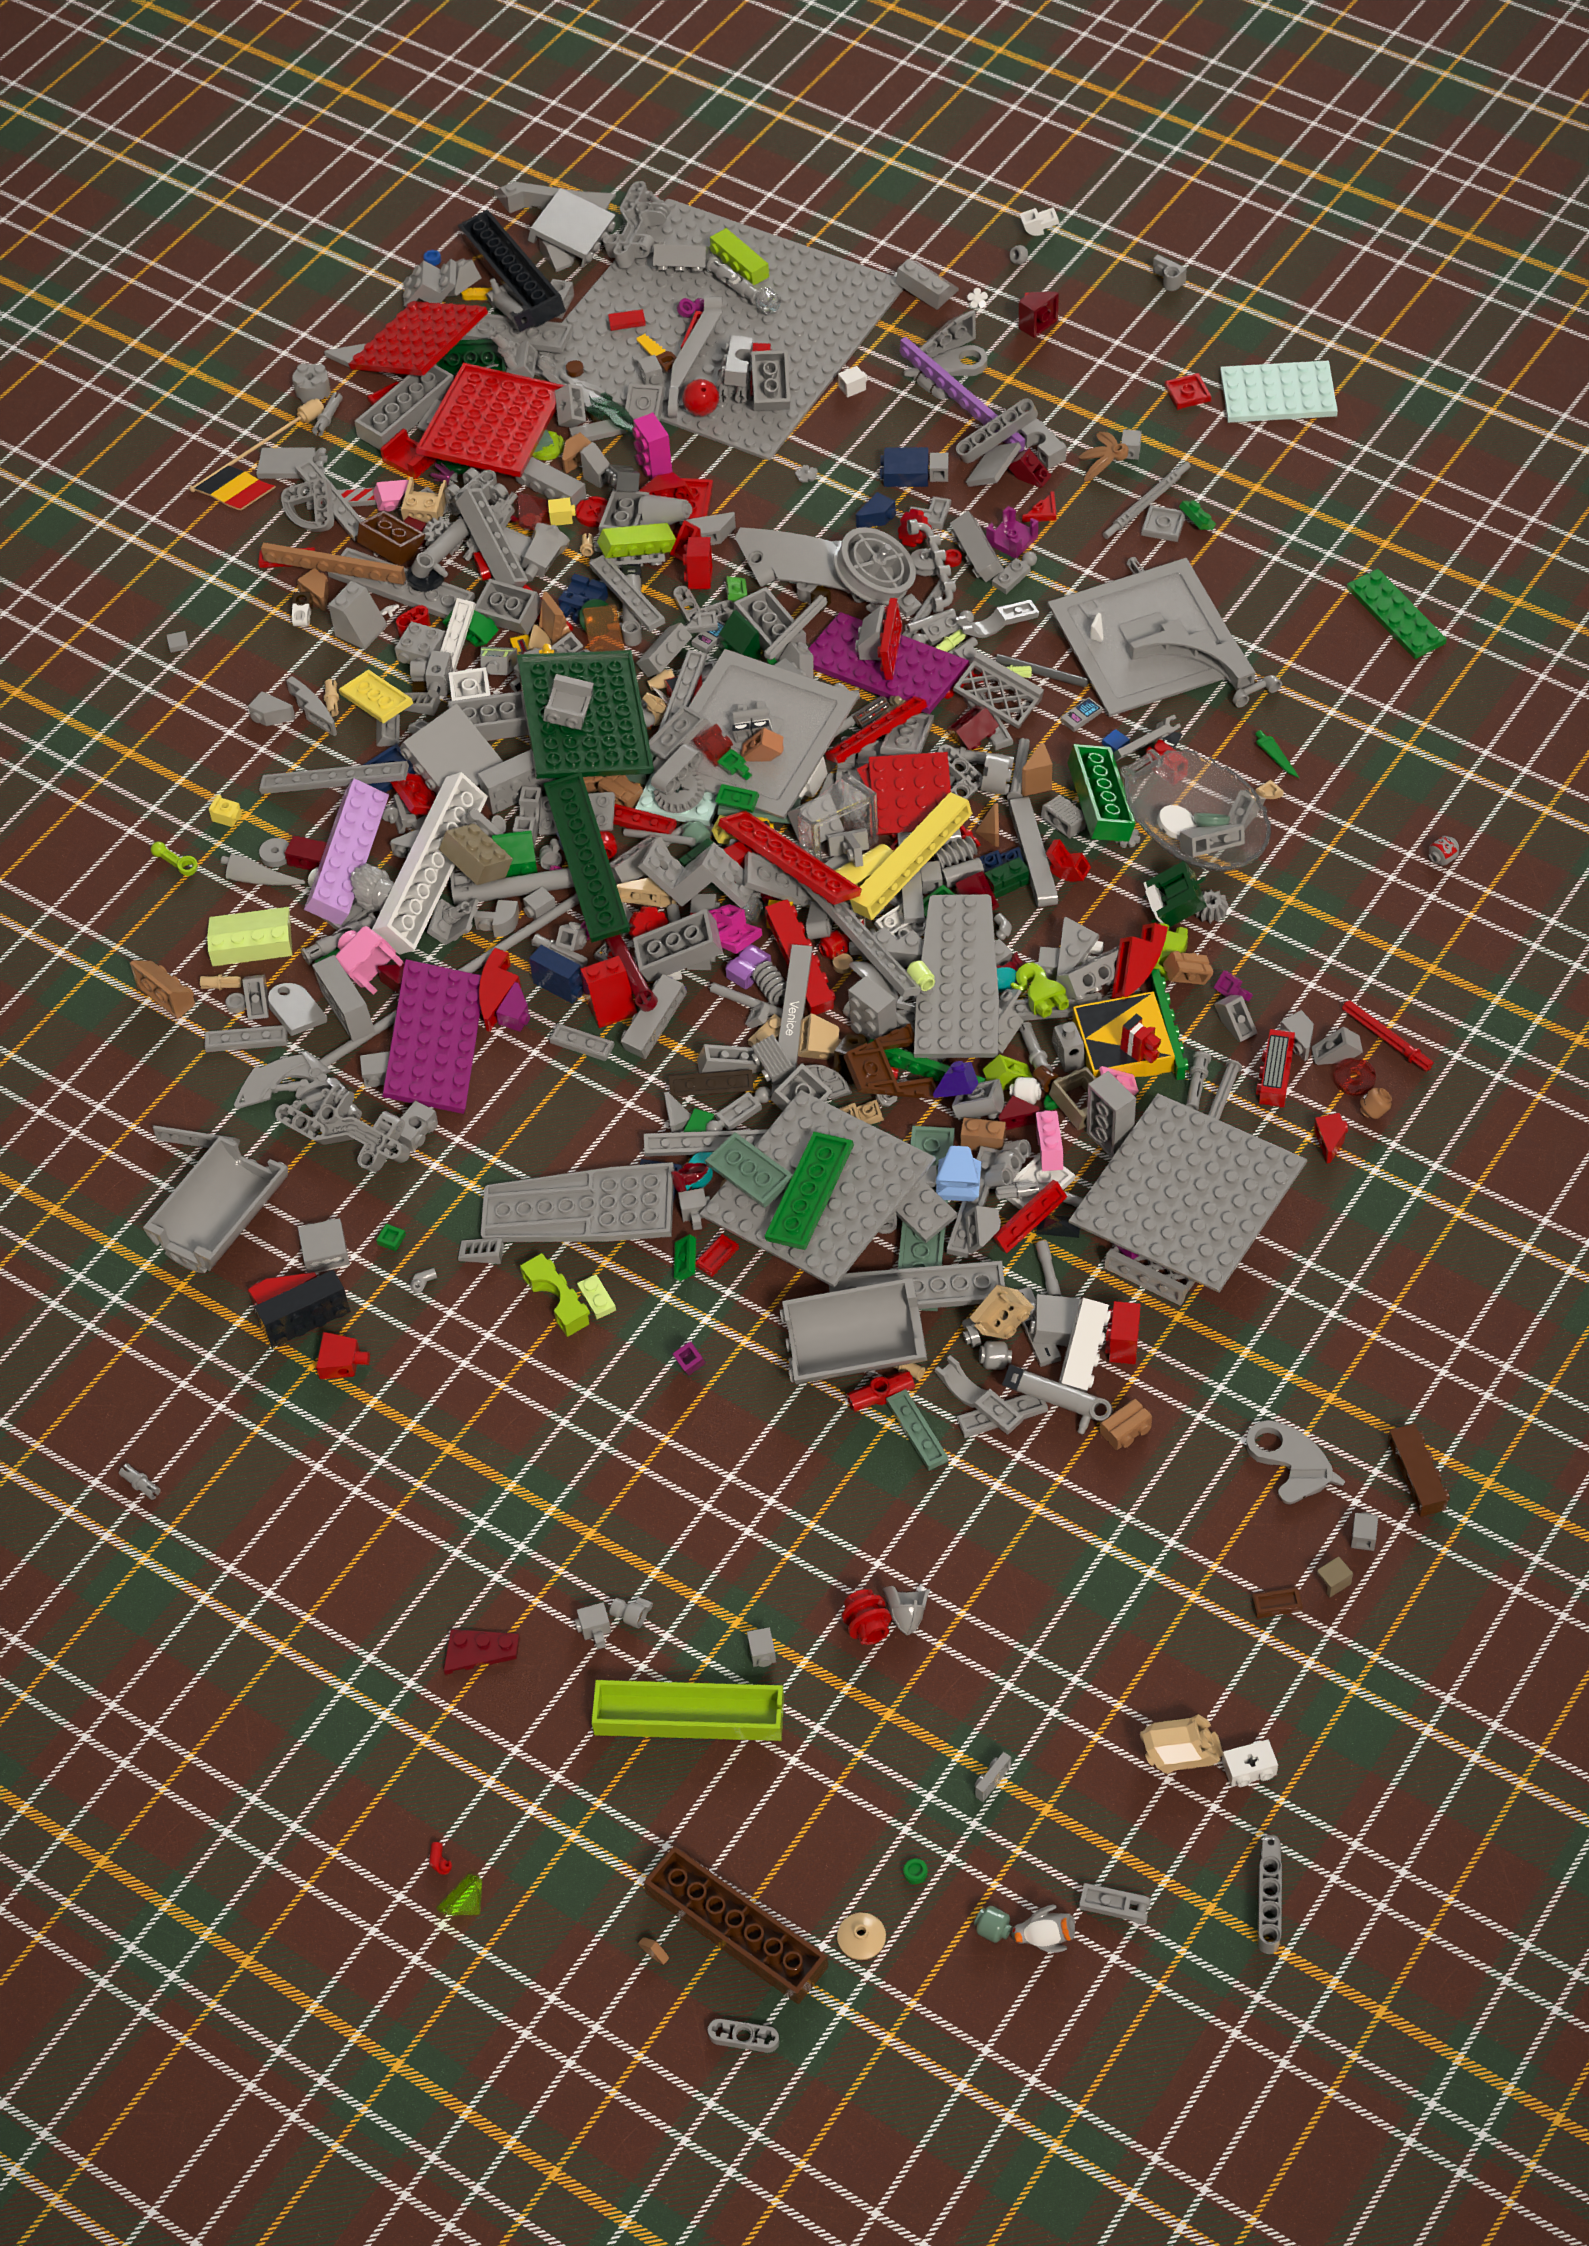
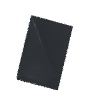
(1057, 1226)

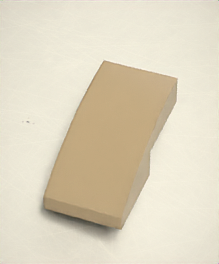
(867, 1112)

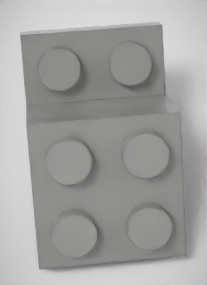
(430, 282)

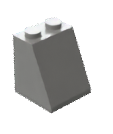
(356, 616)

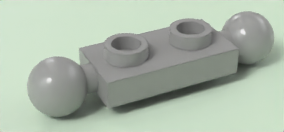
(941, 628)
(739, 1110)

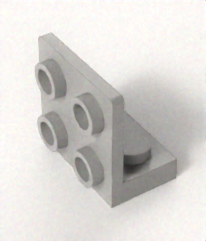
(445, 932)

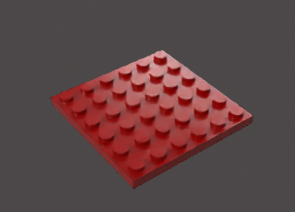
(417, 338)

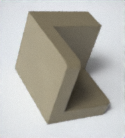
(1336, 1576)

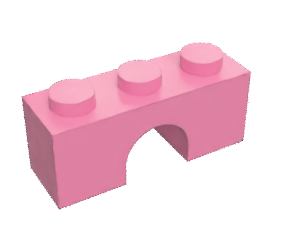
(1049, 1140)

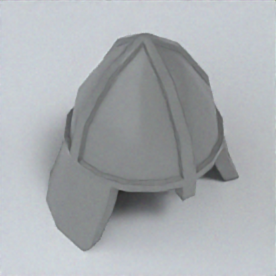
(906, 1608)

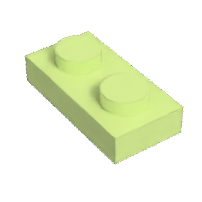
(596, 1296)

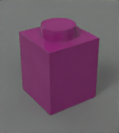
(689, 1358)

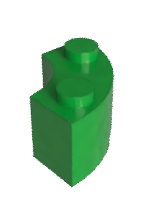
(480, 629)

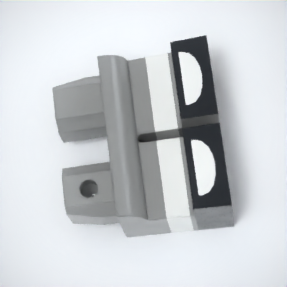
(750, 721)

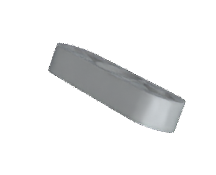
(725, 2040)

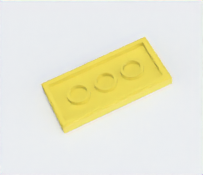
(375, 696)

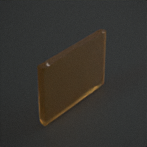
(603, 628)

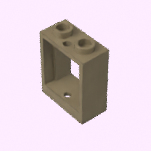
(1067, 1083)

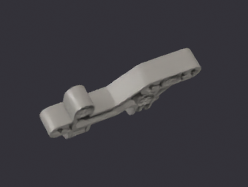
(637, 216)
(377, 1139)

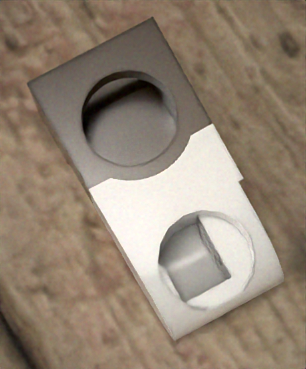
(301, 609)

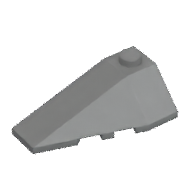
(952, 335)

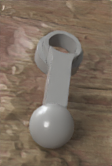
(548, 365)

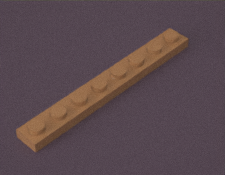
(333, 563)

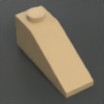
(645, 893)

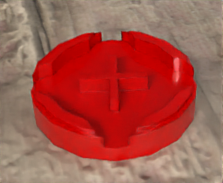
(591, 511)

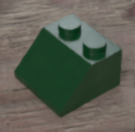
(740, 637)

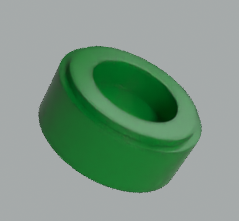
(915, 1871)

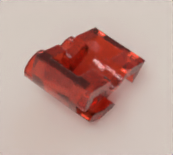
(713, 744)

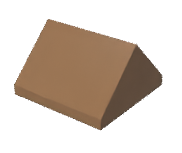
(1037, 772)

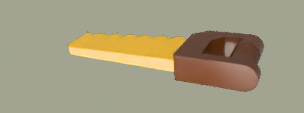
(654, 349)

